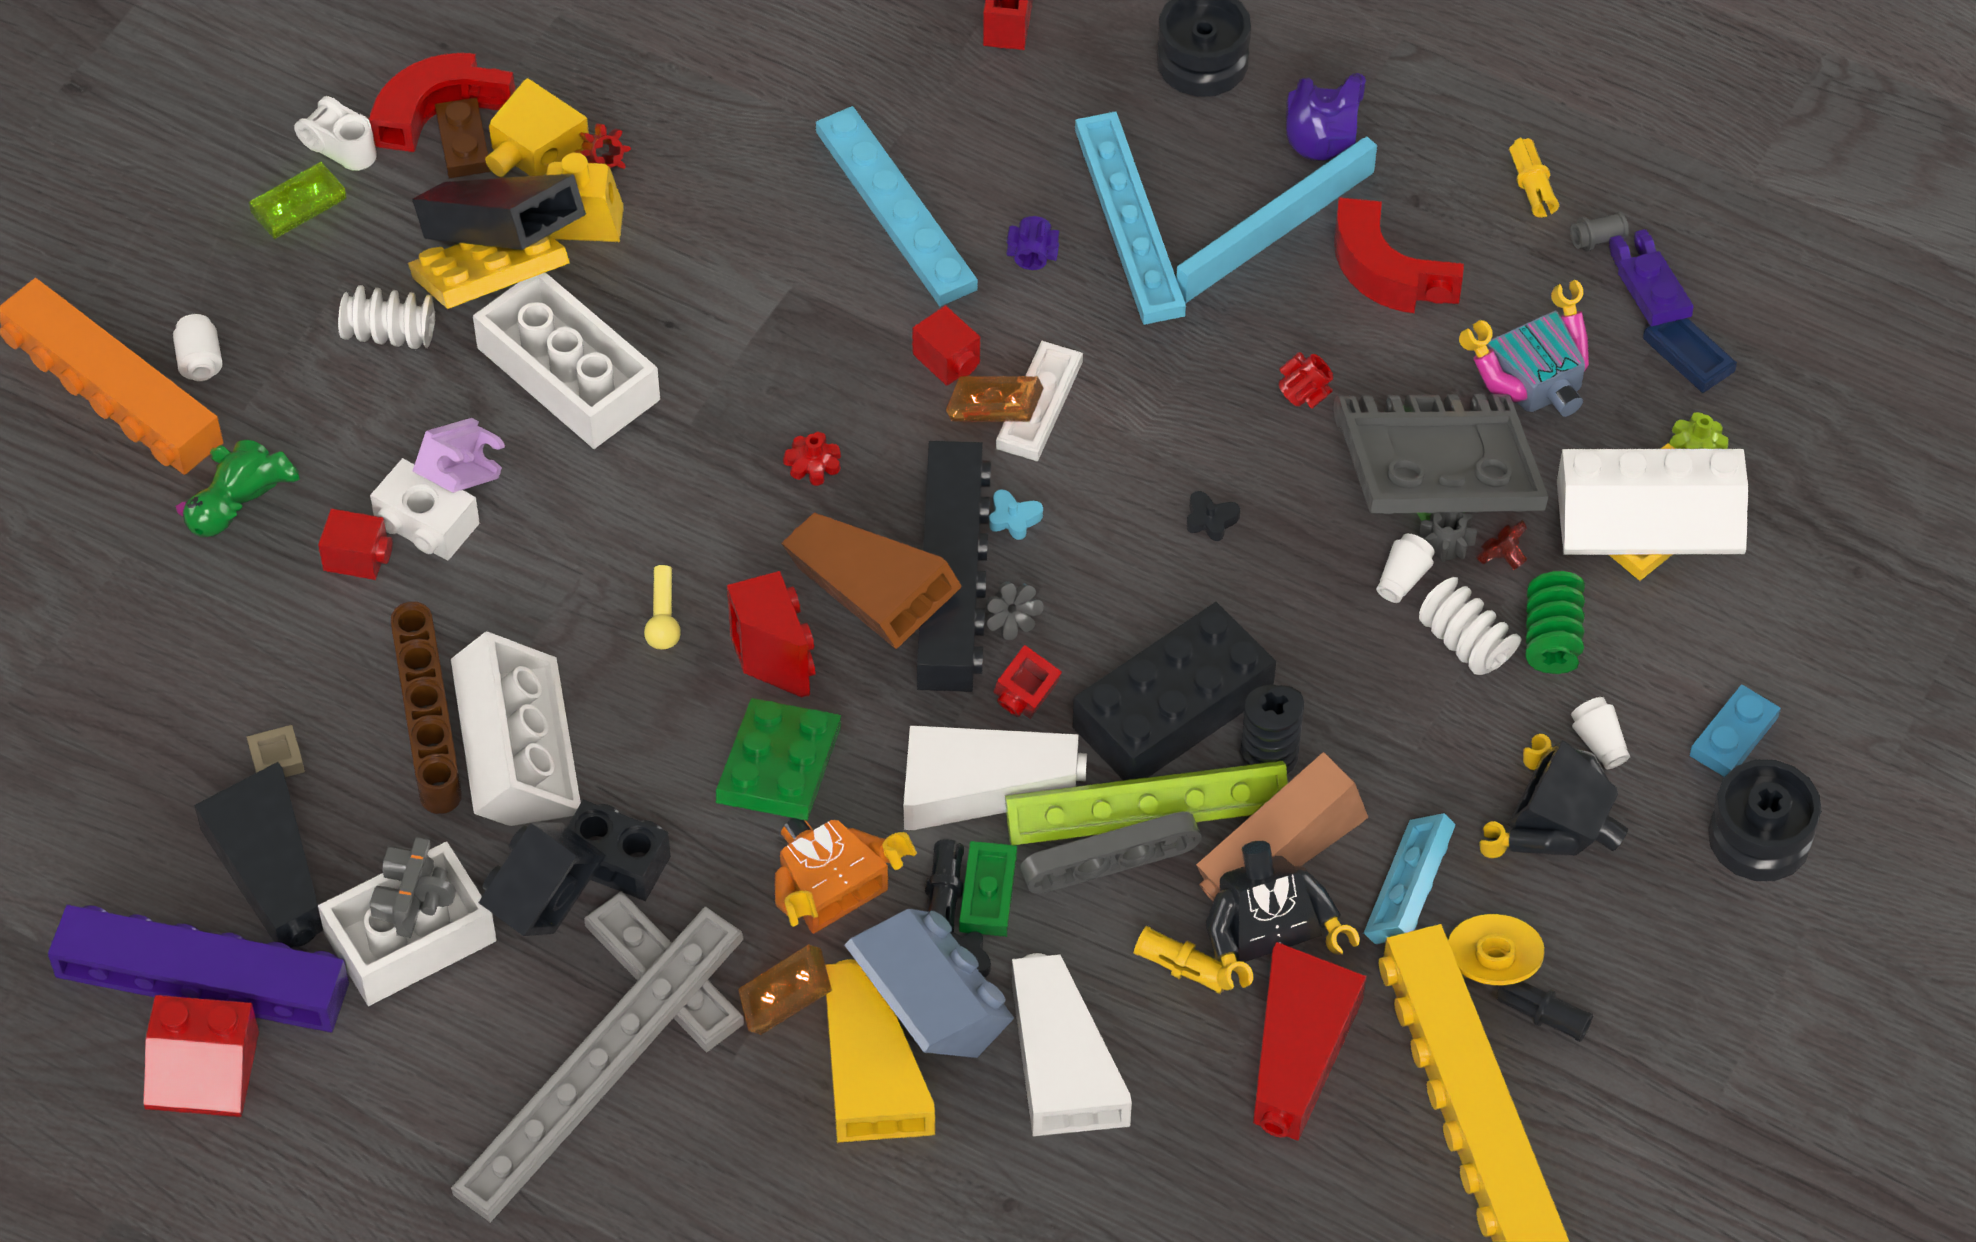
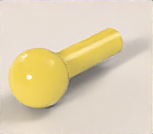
(662, 629)

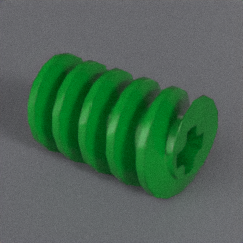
(1555, 622)

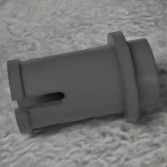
(1588, 233)

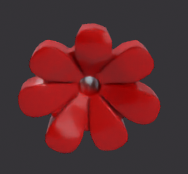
(812, 457)

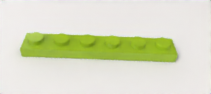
(1119, 804)

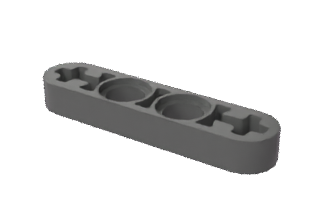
(1110, 852)

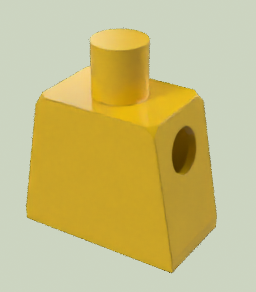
(533, 131)
(599, 198)

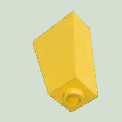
(872, 1065)

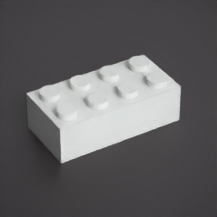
(567, 358)

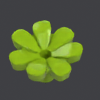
(1698, 433)

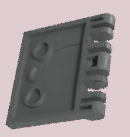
(1440, 456)

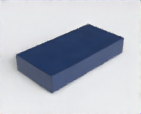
(1691, 352)

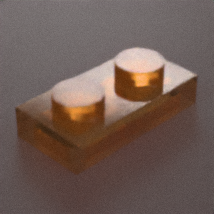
(995, 398)
(784, 989)

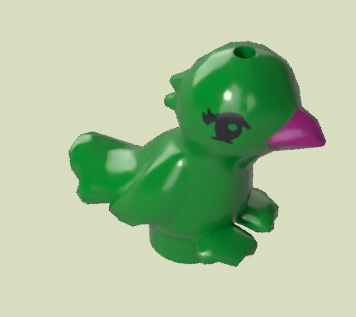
(238, 479)

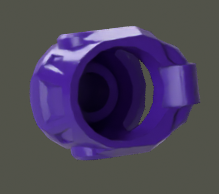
(1323, 120)

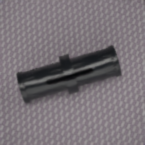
(945, 882)

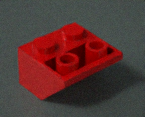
(769, 634)

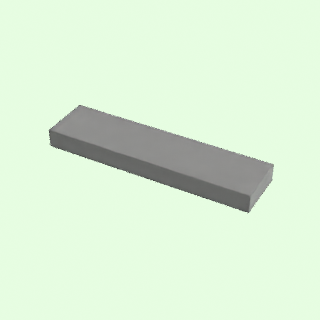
(637, 945)

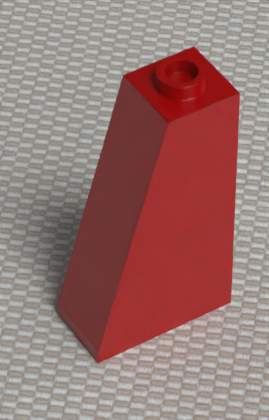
(1304, 1030)

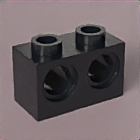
(621, 839)

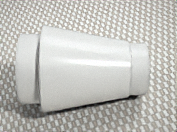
(1405, 566)
(1601, 731)

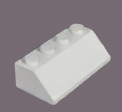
(1653, 501)
(514, 732)

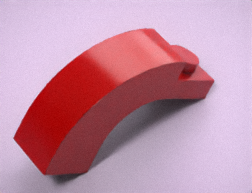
(411, 96)
(1382, 271)

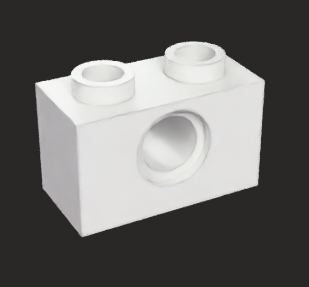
(446, 516)

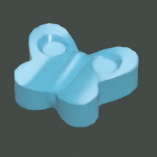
(1014, 515)

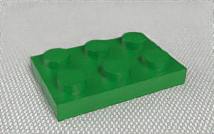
(778, 759)

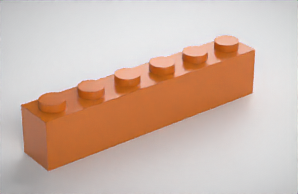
(109, 376)

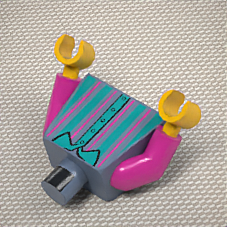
(1538, 360)

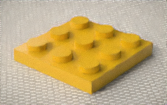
(476, 270)

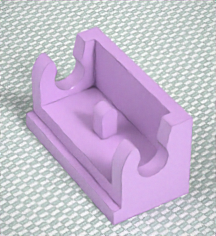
(455, 456)

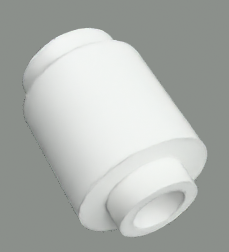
(197, 347)

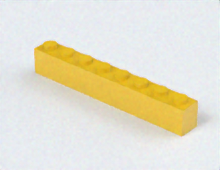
(1468, 1089)

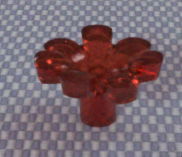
(1505, 546)

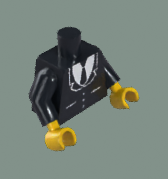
(1561, 806)
(1268, 905)

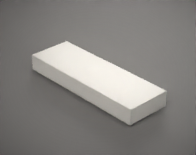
(1056, 371)

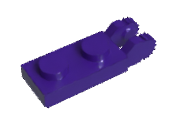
(1650, 280)

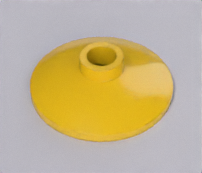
(1496, 949)

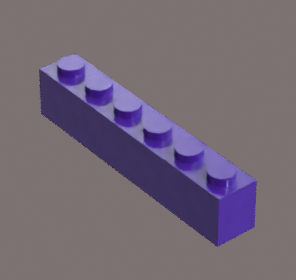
(189, 963)

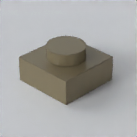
(276, 746)

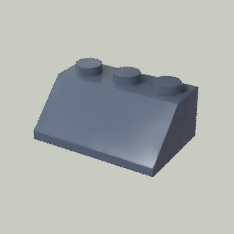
(931, 983)

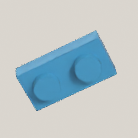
(1735, 731)

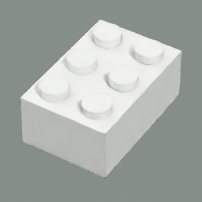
(385, 962)

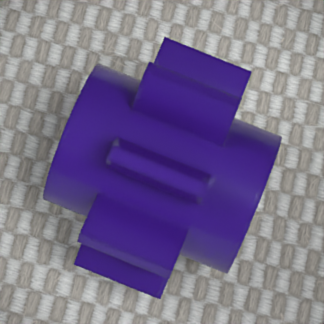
(1032, 243)

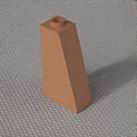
(1296, 822)

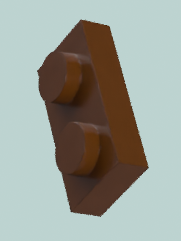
(462, 137)

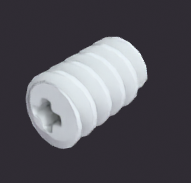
(386, 319)
(1466, 629)

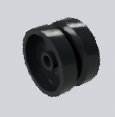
(1203, 45)
(1764, 820)

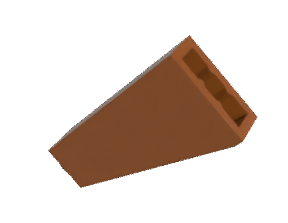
(872, 576)

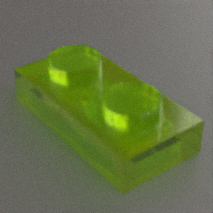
(297, 200)

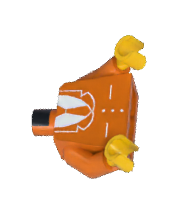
(833, 870)

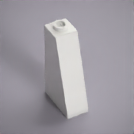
(969, 771)
(1064, 1058)

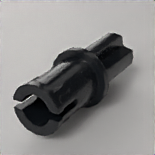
(1546, 1008)

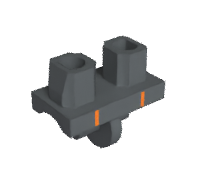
(417, 885)

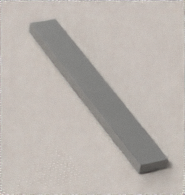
(596, 1064)

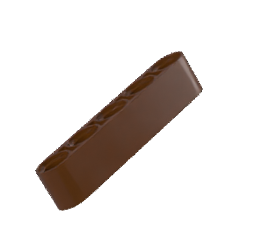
(427, 724)

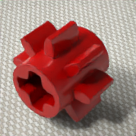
(596, 140)
(1306, 380)

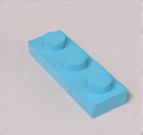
(1410, 877)

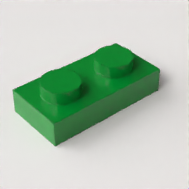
(988, 888)

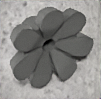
(1012, 609)

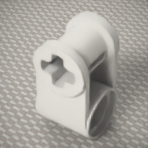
(338, 134)

